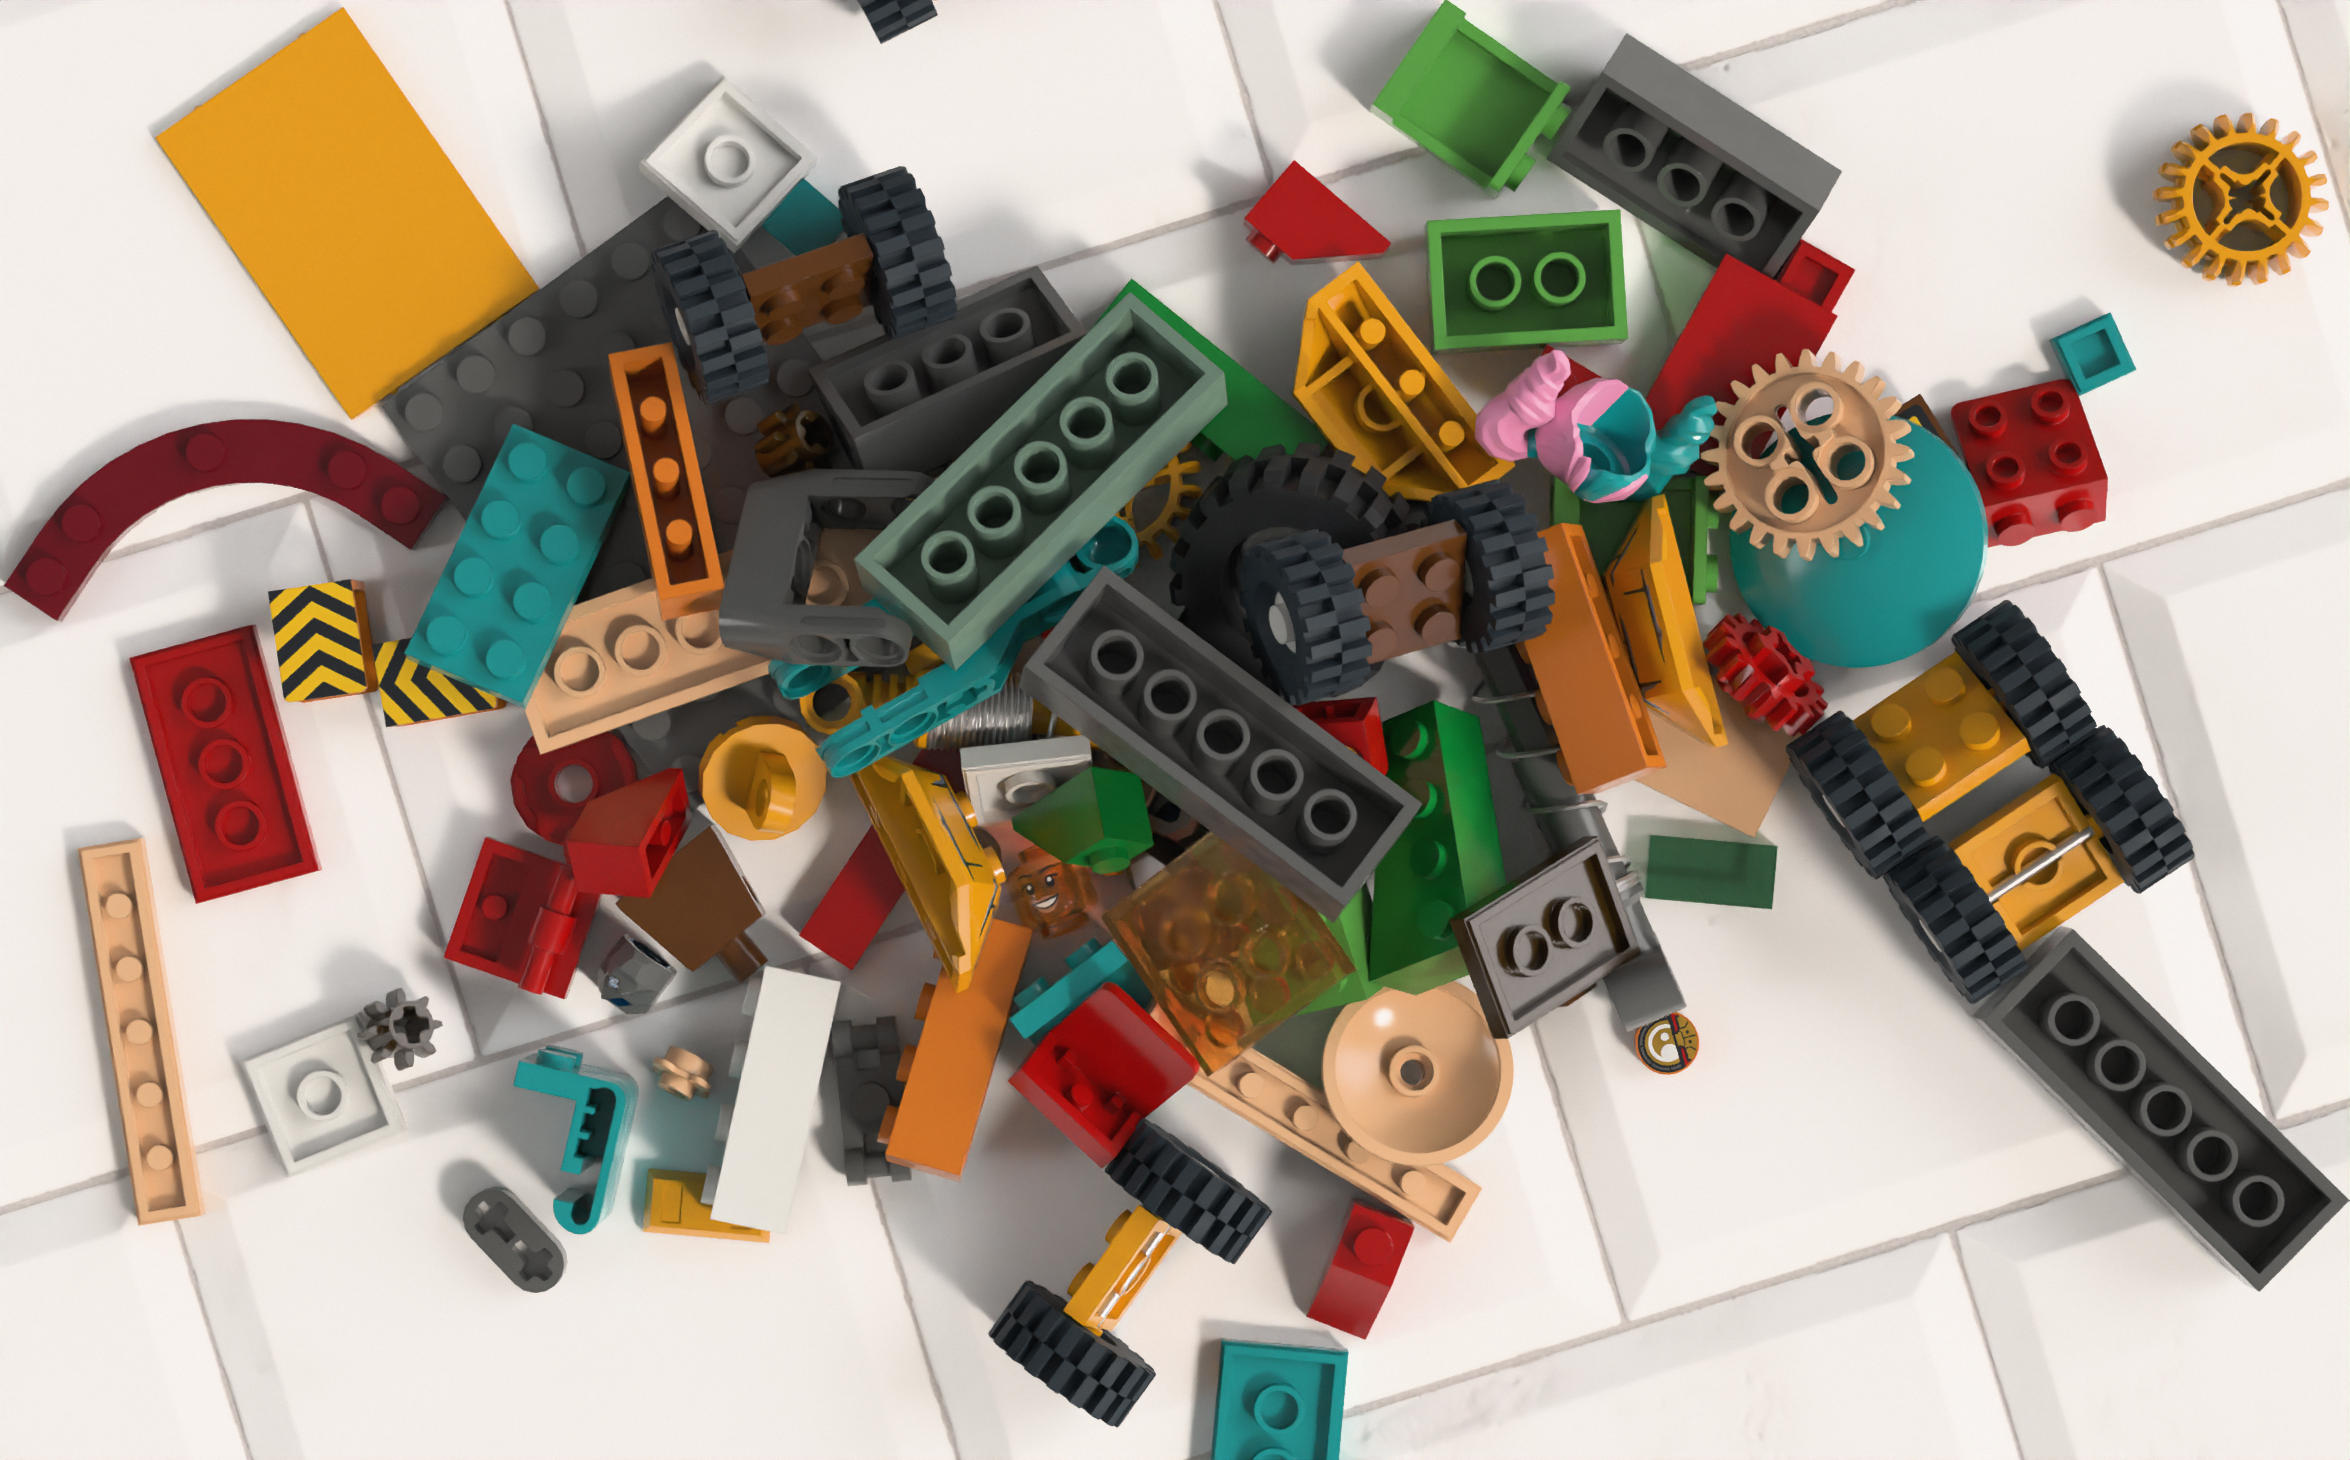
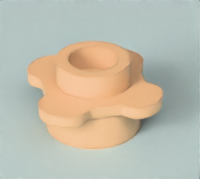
(683, 1074)

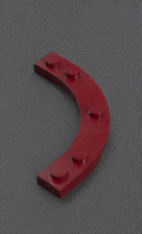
(210, 458)

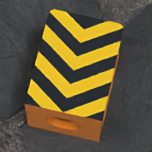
(323, 641)
(421, 695)

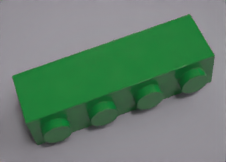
(1253, 413)

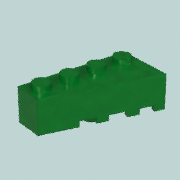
(1442, 857)

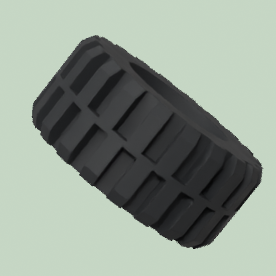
(1263, 494)

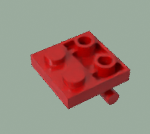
(523, 919)

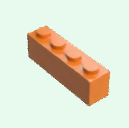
(666, 480)
(1587, 675)
(954, 1058)

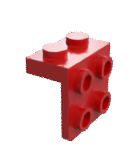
(2032, 461)
(1103, 1071)

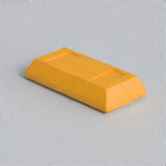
(676, 1208)

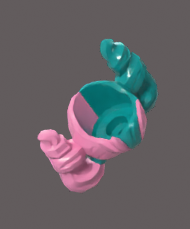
(1594, 435)

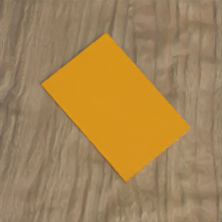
(347, 213)

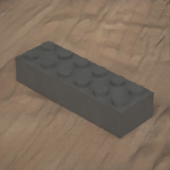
(1218, 744)
(2160, 1108)

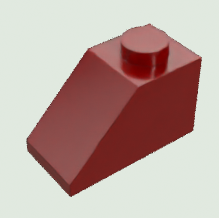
(1309, 224)
(629, 836)
(1360, 1268)

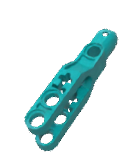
(948, 692)

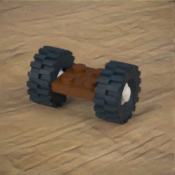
(885, 262)
(1461, 577)

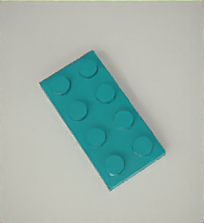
(518, 566)

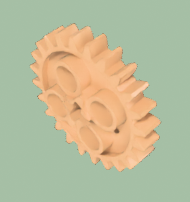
(1856, 424)

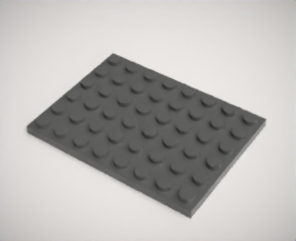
(552, 376)

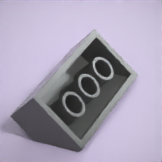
(1693, 162)
(942, 387)

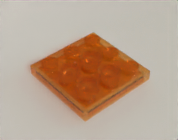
(1225, 950)

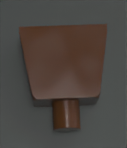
(702, 908)

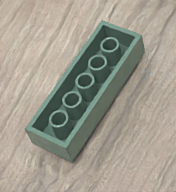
(1042, 480)

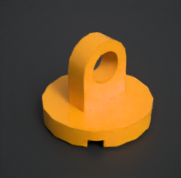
(762, 778)

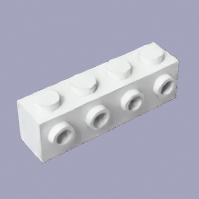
(774, 1099)

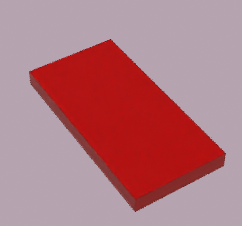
(225, 763)

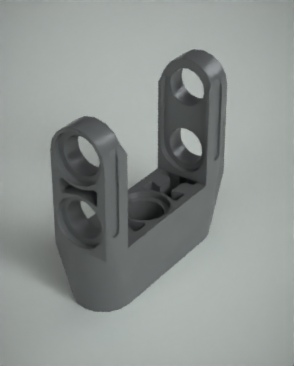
(775, 560)

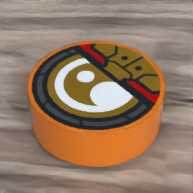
(1667, 1044)

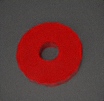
(537, 774)

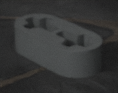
(504, 1251)

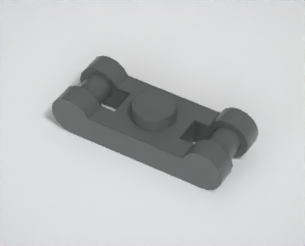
(866, 1095)

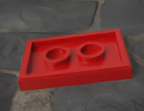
(1734, 325)

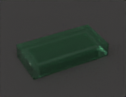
(1710, 871)

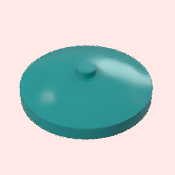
(1893, 590)

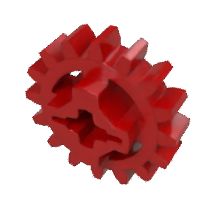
(1765, 674)

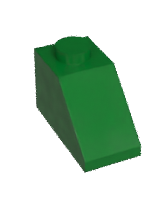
(1091, 820)

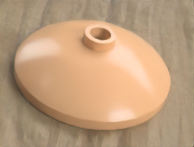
(1461, 1085)

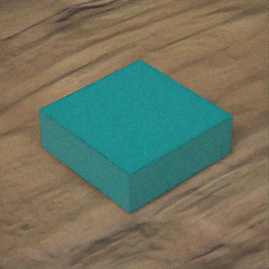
(805, 220)
(2093, 354)

